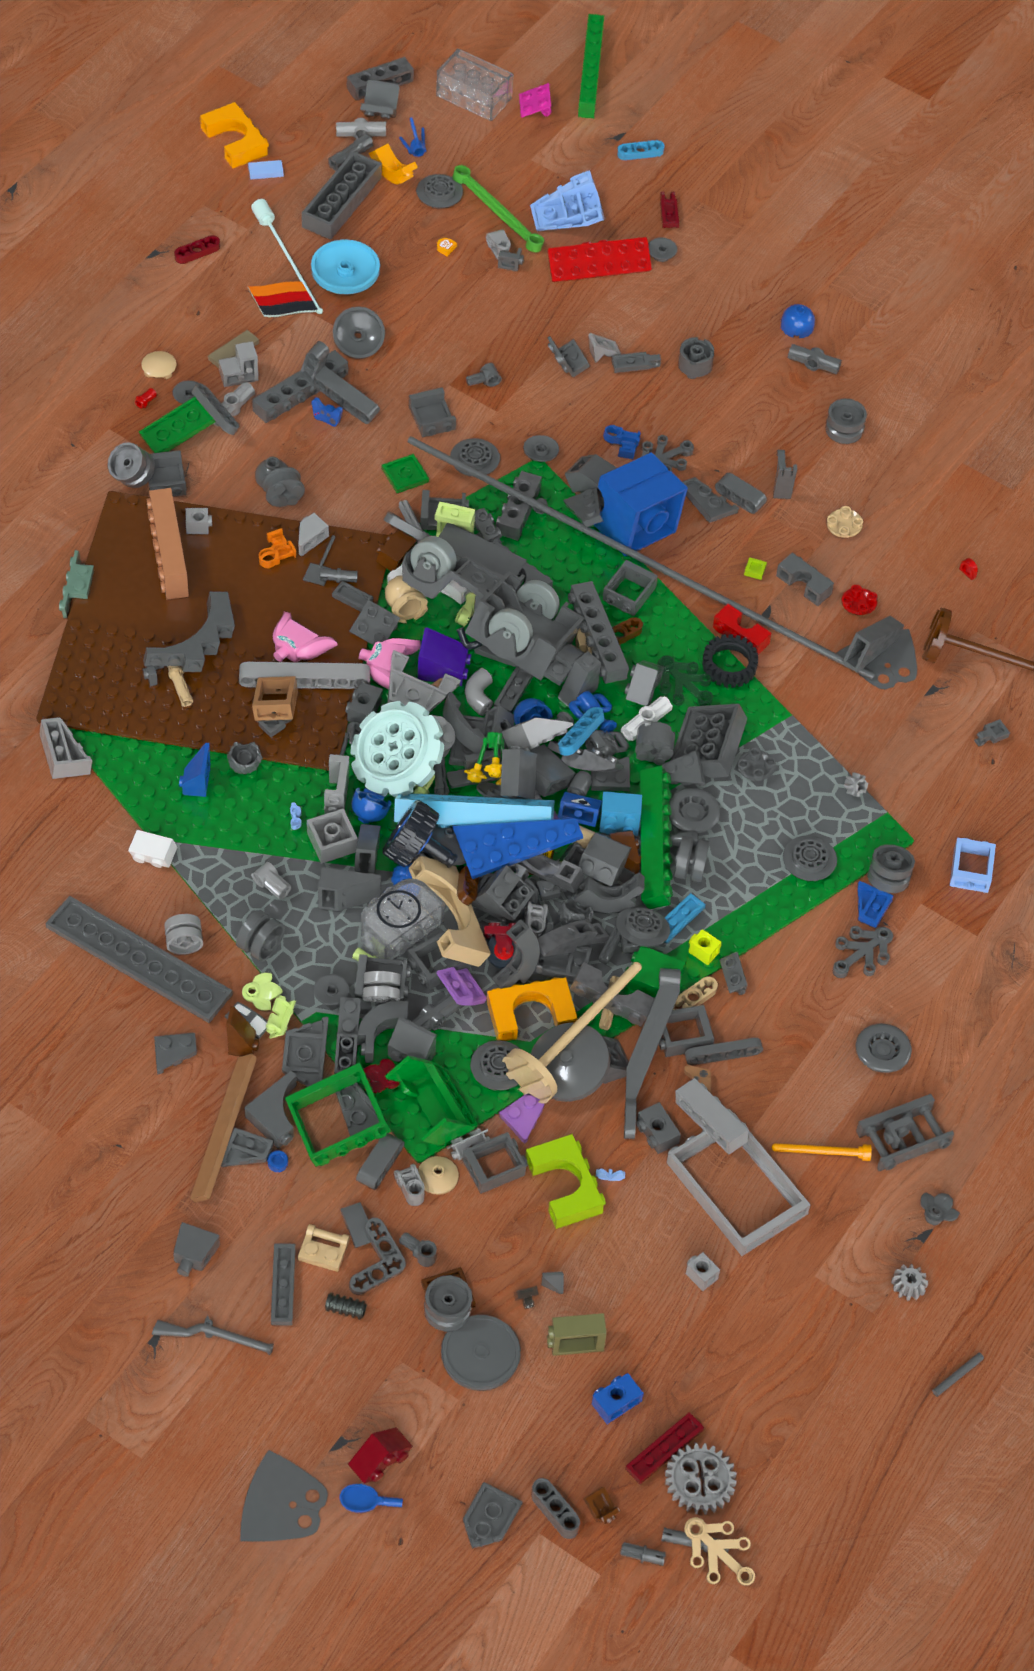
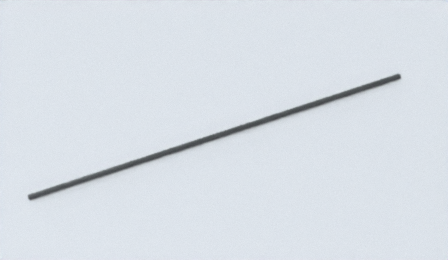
(634, 554)

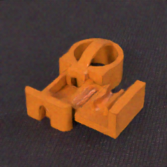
(279, 549)

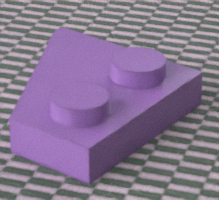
(522, 1115)

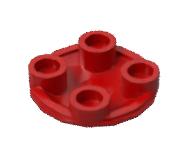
(859, 600)

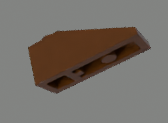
(240, 1035)

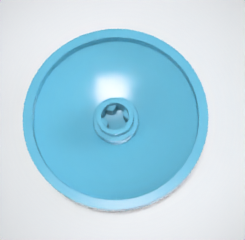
(345, 266)

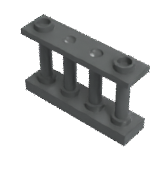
(920, 1106)

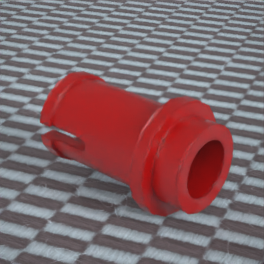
(145, 398)

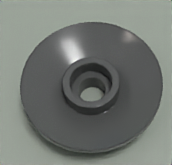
(541, 448)
(489, 790)

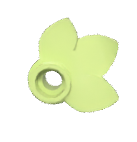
(264, 992)

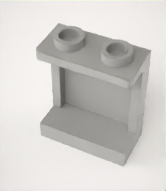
(338, 774)

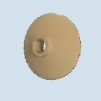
(442, 1182)

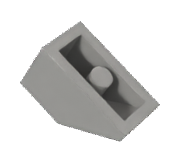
(311, 533)

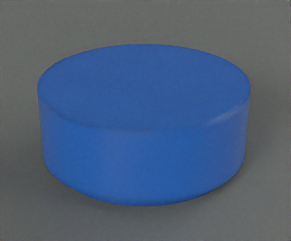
(277, 1161)

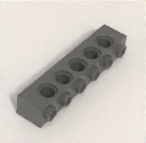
(293, 390)
(598, 632)

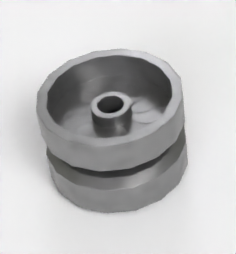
(131, 465)

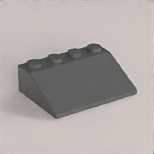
(714, 734)

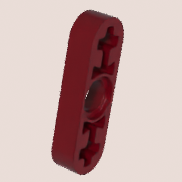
(186, 253)

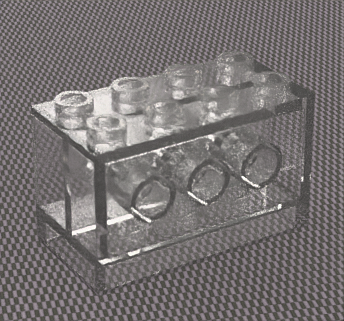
(474, 84)

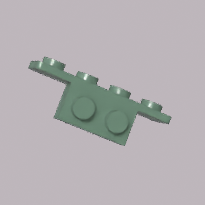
(78, 583)

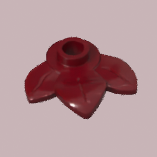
(377, 1074)

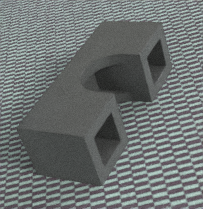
(796, 569)

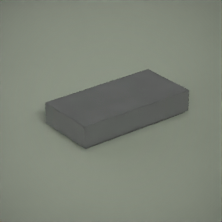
(351, 596)

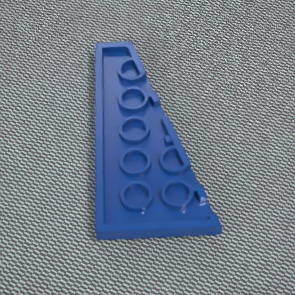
(502, 844)

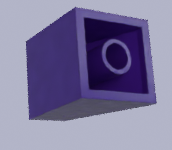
(440, 656)

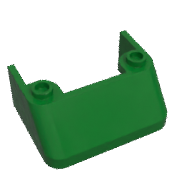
(437, 1098)

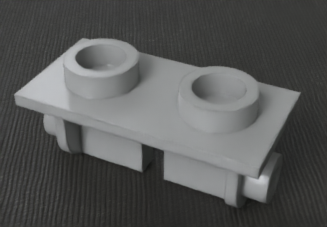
(458, 1144)

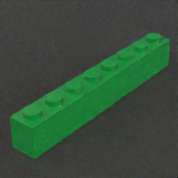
(591, 66)
(656, 837)

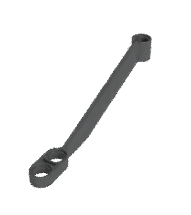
(648, 1042)

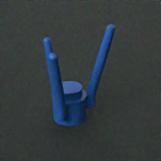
(416, 147)

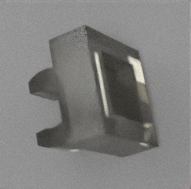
(526, 1296)

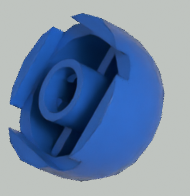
(798, 321)
(531, 709)
(369, 806)

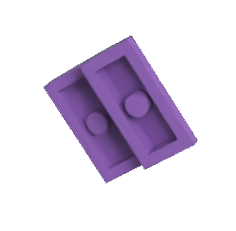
(462, 986)

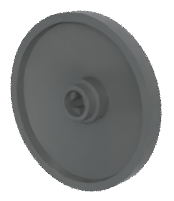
(579, 1066)

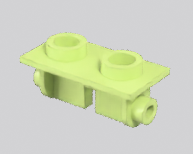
(278, 1023)

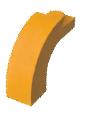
(392, 168)

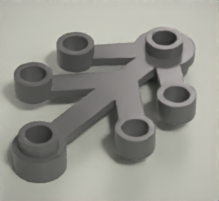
(685, 449)
(863, 949)

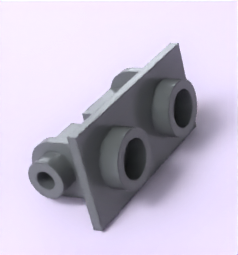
(734, 973)

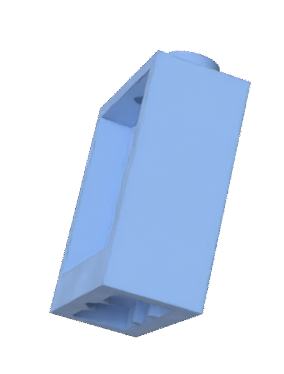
(971, 880)

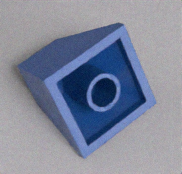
(196, 773)

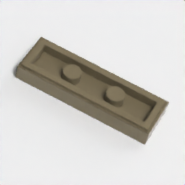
(228, 350)

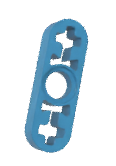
(655, 147)

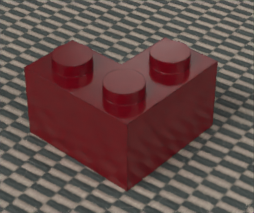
(378, 1453)

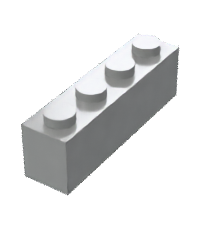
(712, 1116)

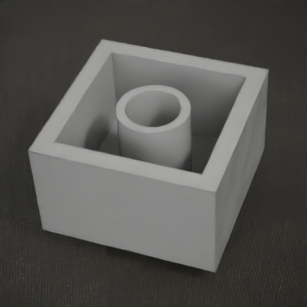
(332, 835)

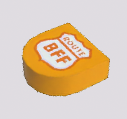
(446, 246)

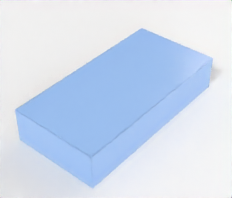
(265, 169)

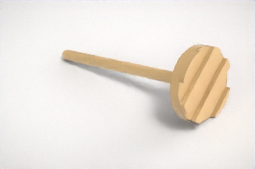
(532, 1073)

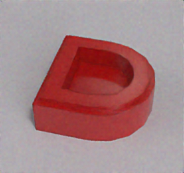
(969, 568)

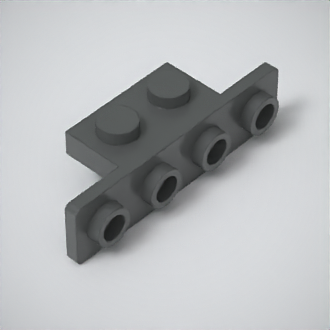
(459, 778)

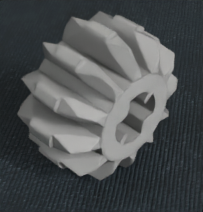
(902, 1285)

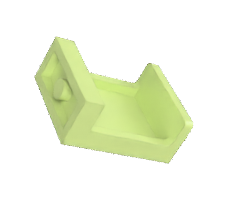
(454, 514)

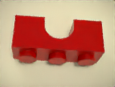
(728, 622)

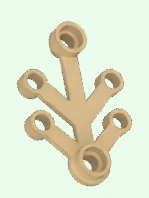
(716, 1548)

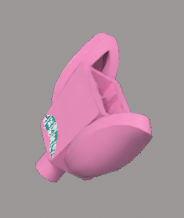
(298, 642)
(380, 657)

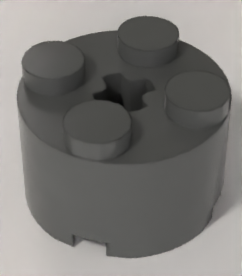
(696, 357)
(655, 743)

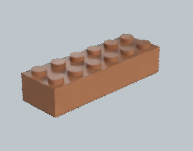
(167, 544)

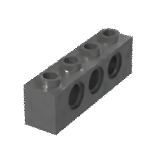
(395, 71)
(516, 511)

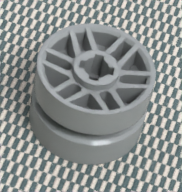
(183, 934)
(381, 986)

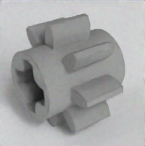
(856, 784)

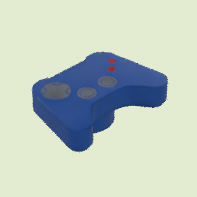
(327, 413)

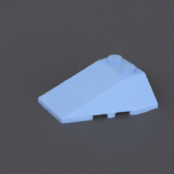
(569, 206)

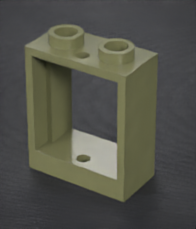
(577, 1334)

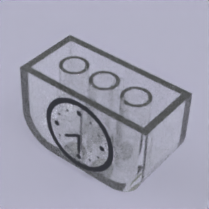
(400, 918)

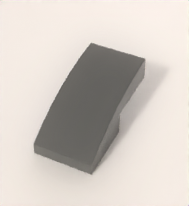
(355, 1222)

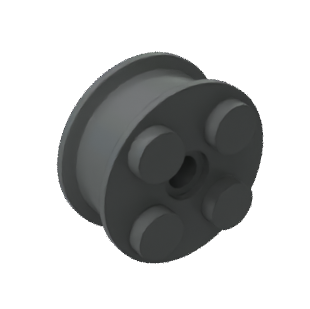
(283, 487)

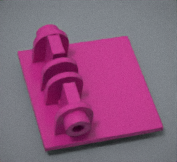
(535, 101)

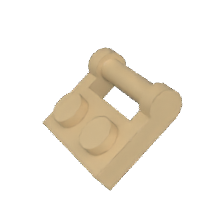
(323, 1254)

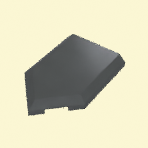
(490, 1515)

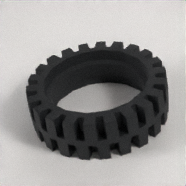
(730, 644)

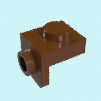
(601, 1506)

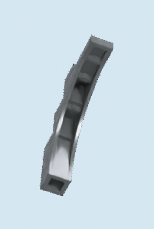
(205, 642)

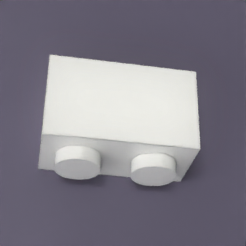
(152, 849)

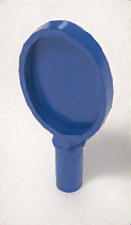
(363, 1498)

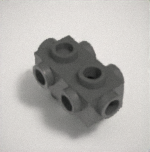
(485, 526)

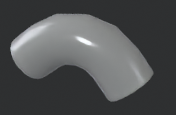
(475, 691)

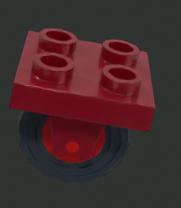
(500, 944)

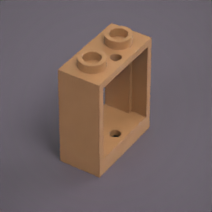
(283, 708)

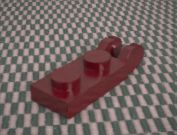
(669, 211)

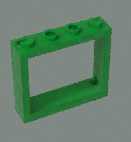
(323, 1089)

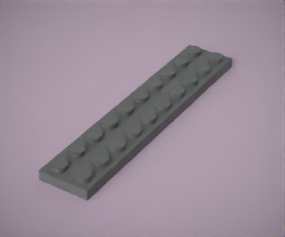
(139, 959)

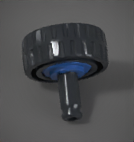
(414, 835)

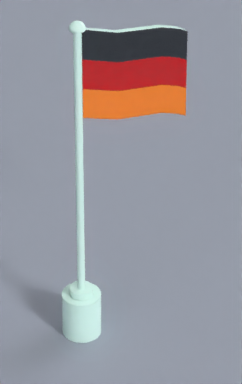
(282, 297)

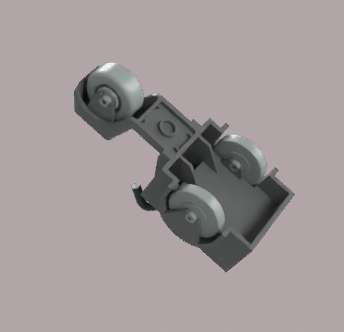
(506, 618)

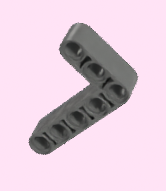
(334, 386)

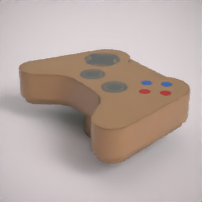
(700, 1074)

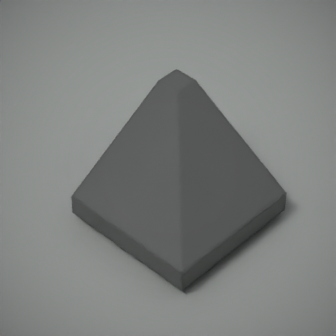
(553, 1281)

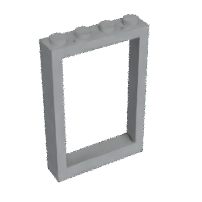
(799, 1204)

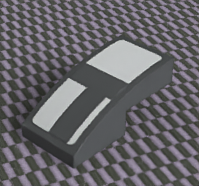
(253, 1018)

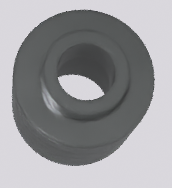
(580, 783)

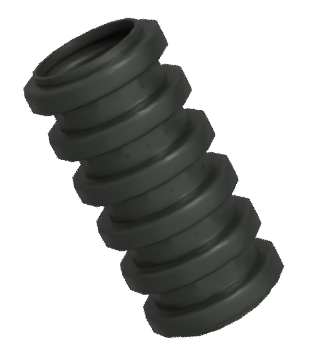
(345, 1306)

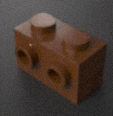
(395, 549)

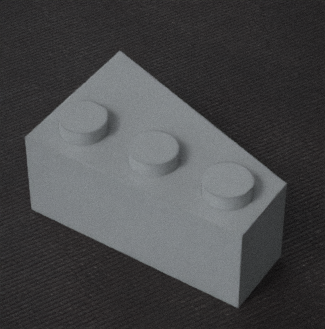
(62, 751)

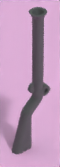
(167, 1329)

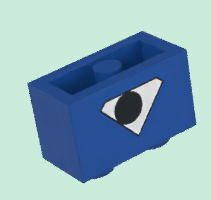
(582, 808)

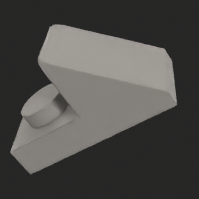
(602, 346)

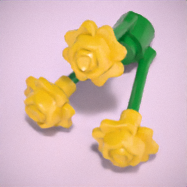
(494, 741)

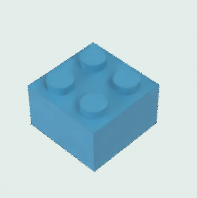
(620, 813)

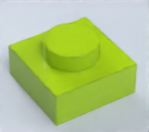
(755, 568)

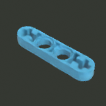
(581, 731)

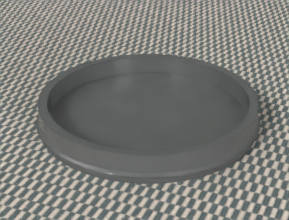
(481, 1353)

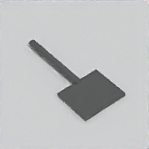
(313, 571)

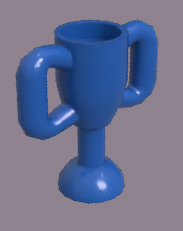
(588, 700)

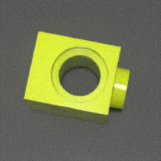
(707, 953)

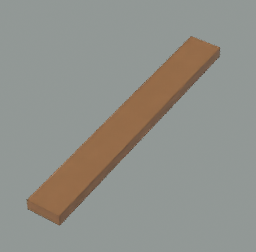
(223, 1128)

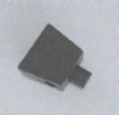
(194, 1248)

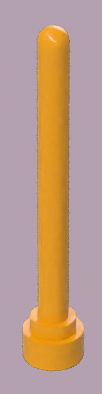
(863, 1152)

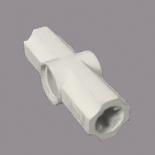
(646, 715)

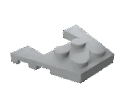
(410, 689)

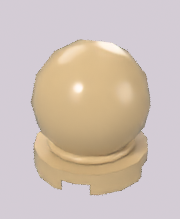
(405, 600)

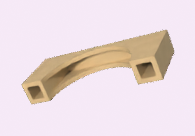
(463, 944)

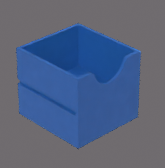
(641, 502)

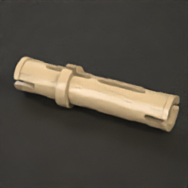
(176, 674)

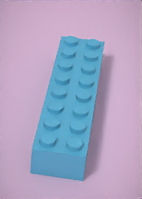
(477, 810)

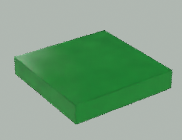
(405, 473)

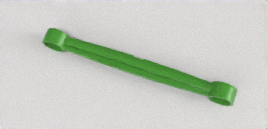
(533, 241)

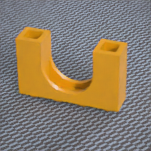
(233, 119)
(551, 993)

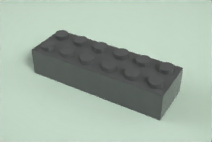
(341, 195)

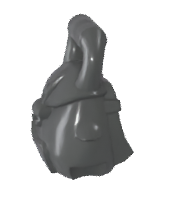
(606, 742)

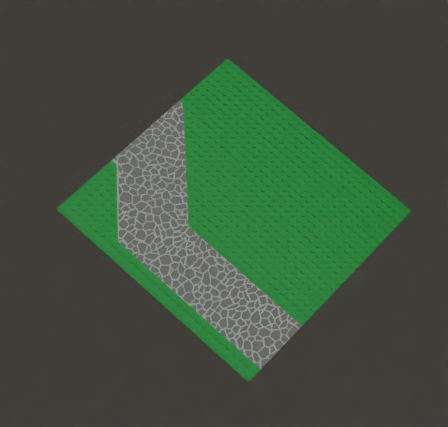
(744, 875)

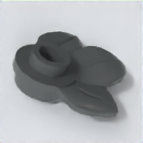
(938, 1208)

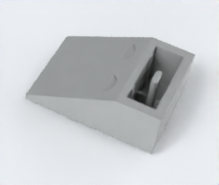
(534, 732)

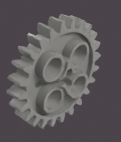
(721, 1477)

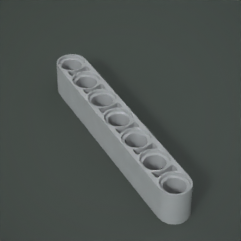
(307, 674)

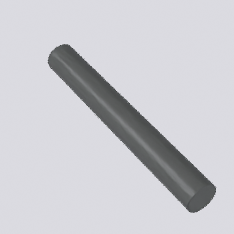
(959, 1373)

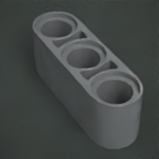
(740, 493)
(380, 1161)
(556, 1518)

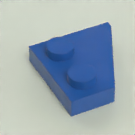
(872, 904)

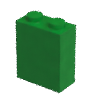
(648, 977)

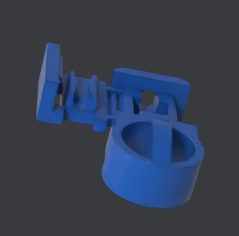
(627, 439)

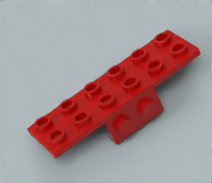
(599, 259)

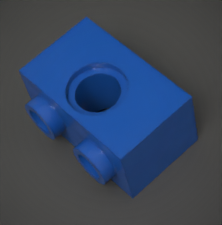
(610, 1408)

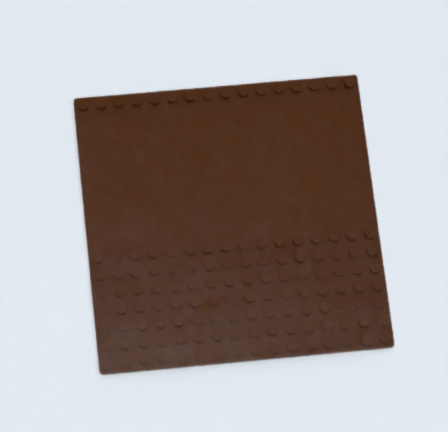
(101, 654)

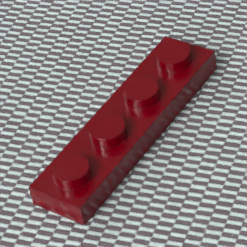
(664, 1447)

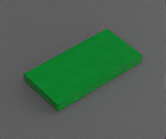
(176, 426)

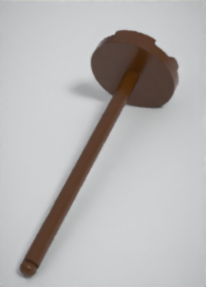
(938, 635)

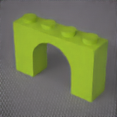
(566, 1155)

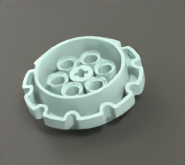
(397, 748)

